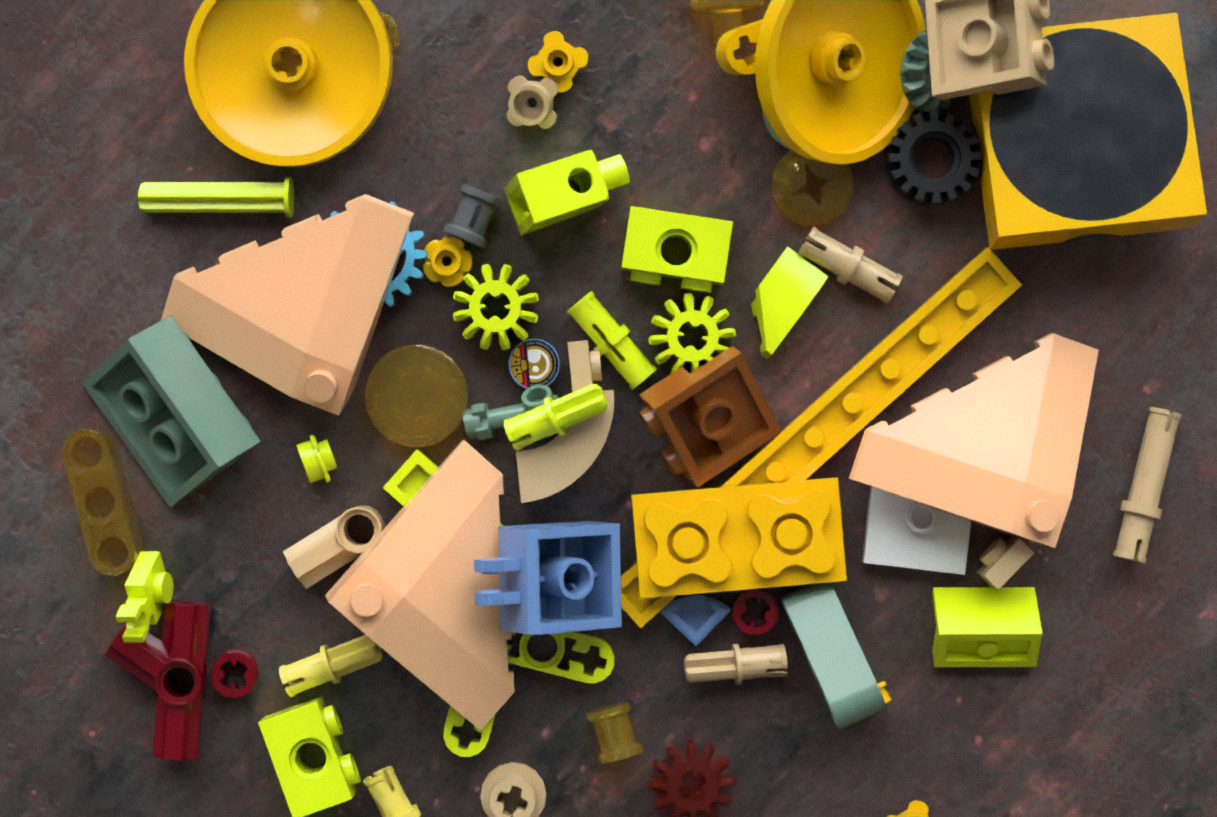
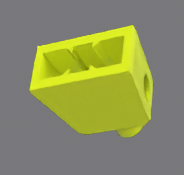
(545, 197)

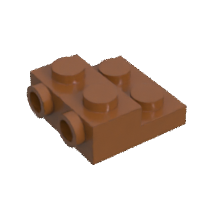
(708, 416)

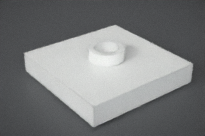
(914, 535)

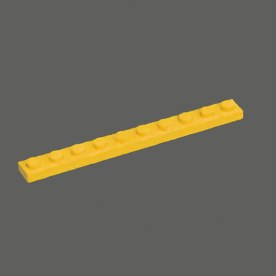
(863, 391)

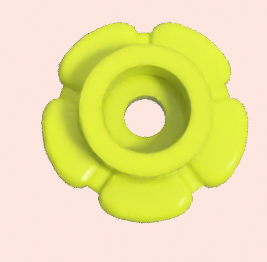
(317, 459)

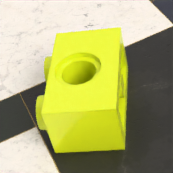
(705, 237)
(304, 787)

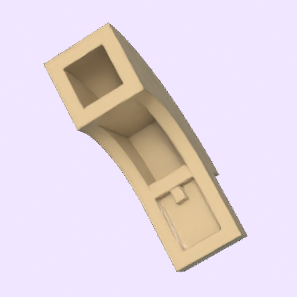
(567, 457)

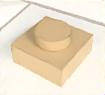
(1003, 560)

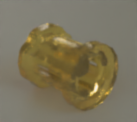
(614, 732)

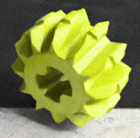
(497, 290)
(693, 319)

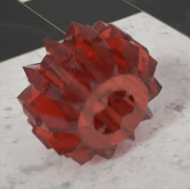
(673, 780)

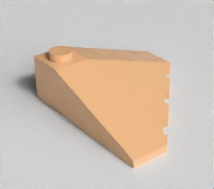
(301, 304)
(994, 448)
(420, 584)

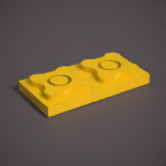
(739, 537)

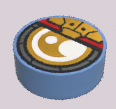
(534, 363)

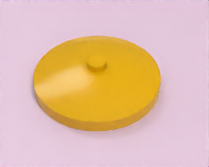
(835, 74)
(288, 75)

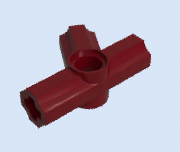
(182, 645)

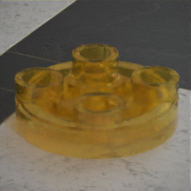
(416, 396)

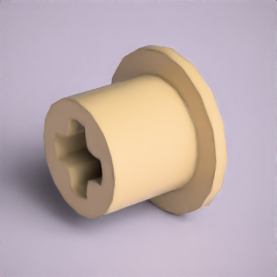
(513, 791)

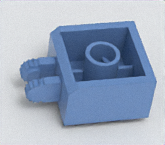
(555, 577)

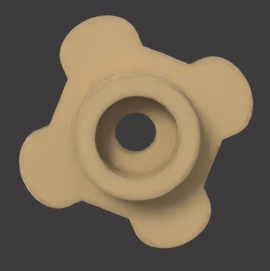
(521, 112)

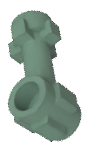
(481, 421)

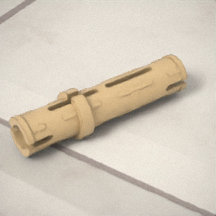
(1147, 485)

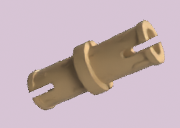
(850, 265)

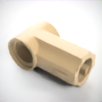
(330, 547)

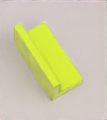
(986, 627)

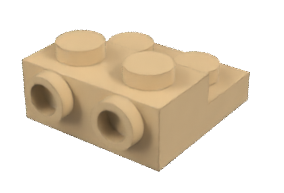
(987, 46)

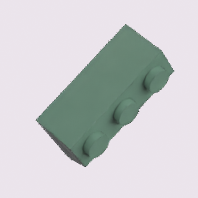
(170, 410)

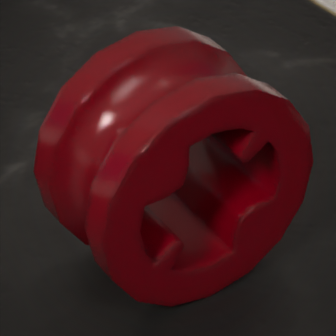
(769, 614)
(250, 675)

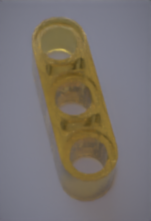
(84, 483)

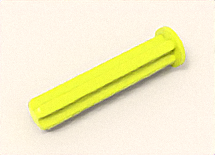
(217, 197)

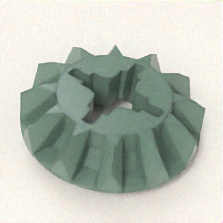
(916, 80)

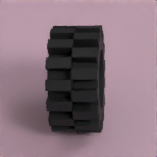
(962, 148)

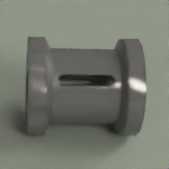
(486, 206)

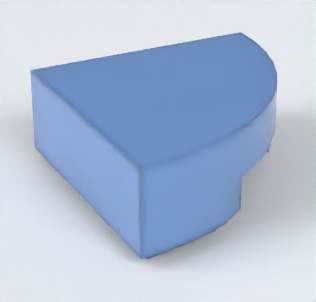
(695, 615)

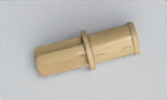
(737, 664)

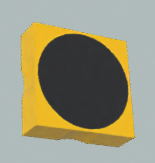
(1098, 144)

